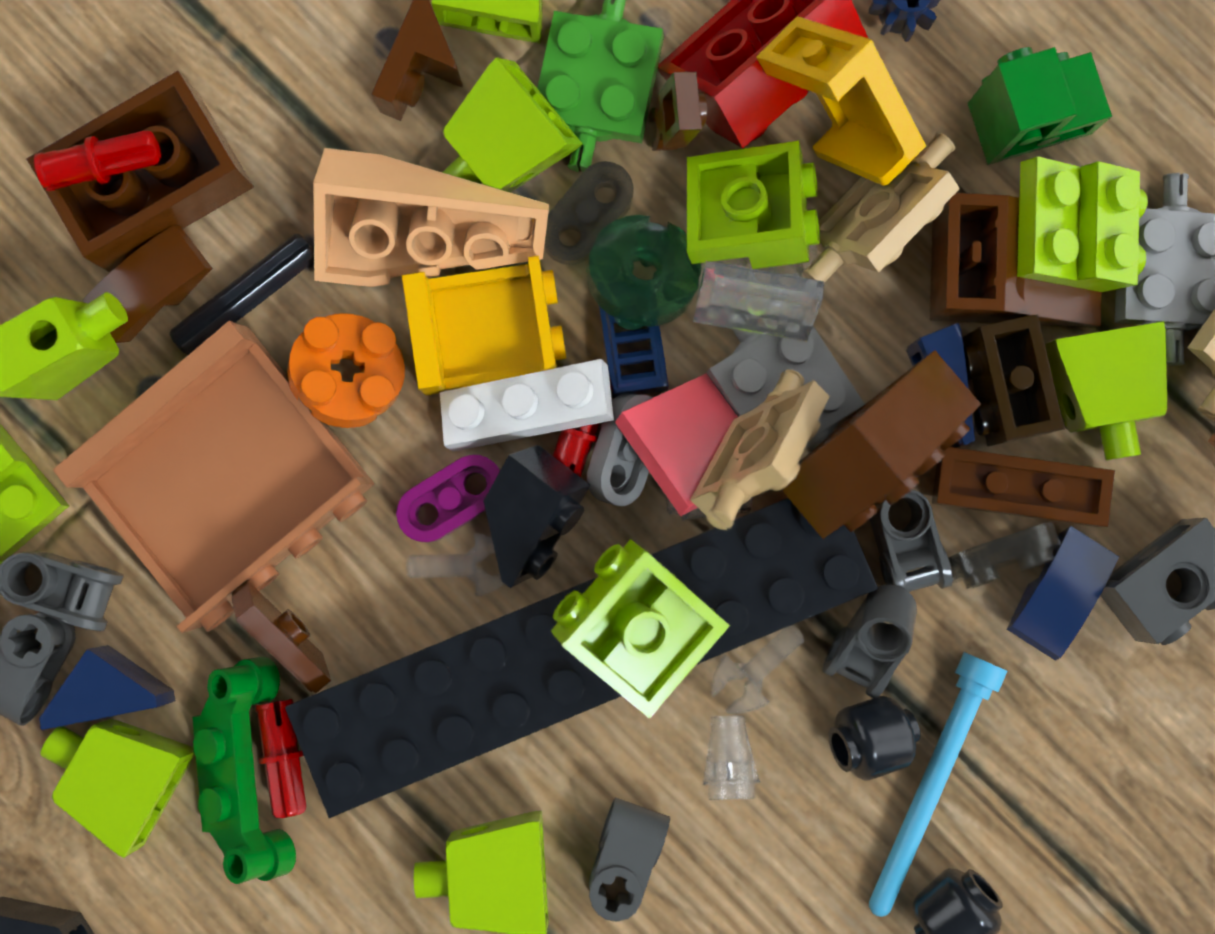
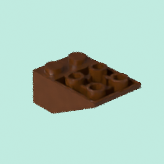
(977, 270)

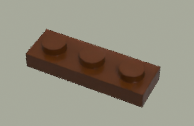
(1024, 487)

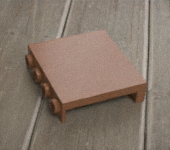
(218, 475)

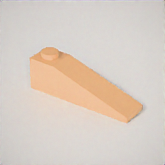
(402, 219)

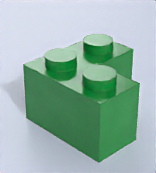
(1037, 102)

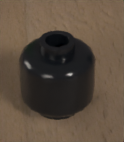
(874, 738)
(958, 905)

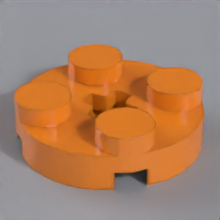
(354, 338)

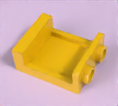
(869, 120)
(482, 325)

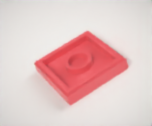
(679, 436)

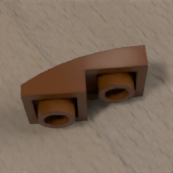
(153, 277)

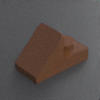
(416, 50)

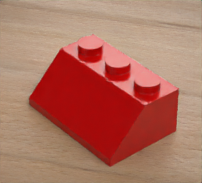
(724, 55)

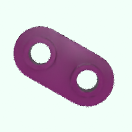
(450, 497)

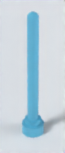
(976, 683)

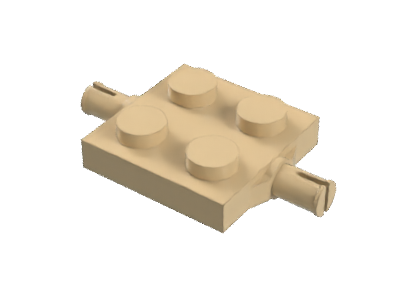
(877, 221)
(761, 449)

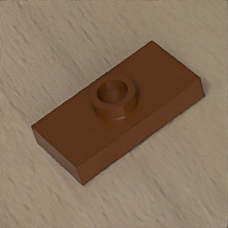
(281, 636)

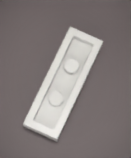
(526, 405)

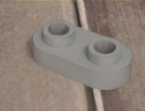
(617, 456)

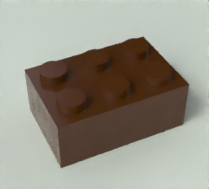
(186, 184)
(883, 447)

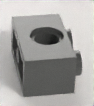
(1139, 591)

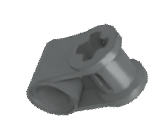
(911, 547)
(69, 588)
(868, 647)
(27, 669)
(630, 850)

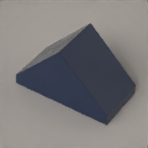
(103, 687)

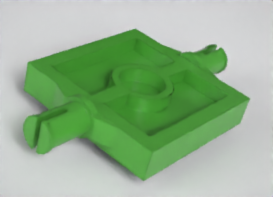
(600, 76)

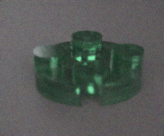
(635, 300)

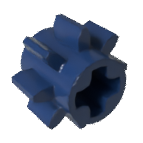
(903, 20)

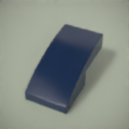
(1064, 593)

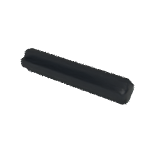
(244, 293)

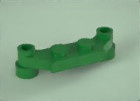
(228, 774)

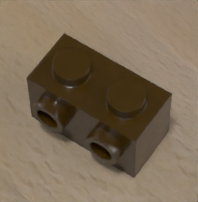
(1011, 381)

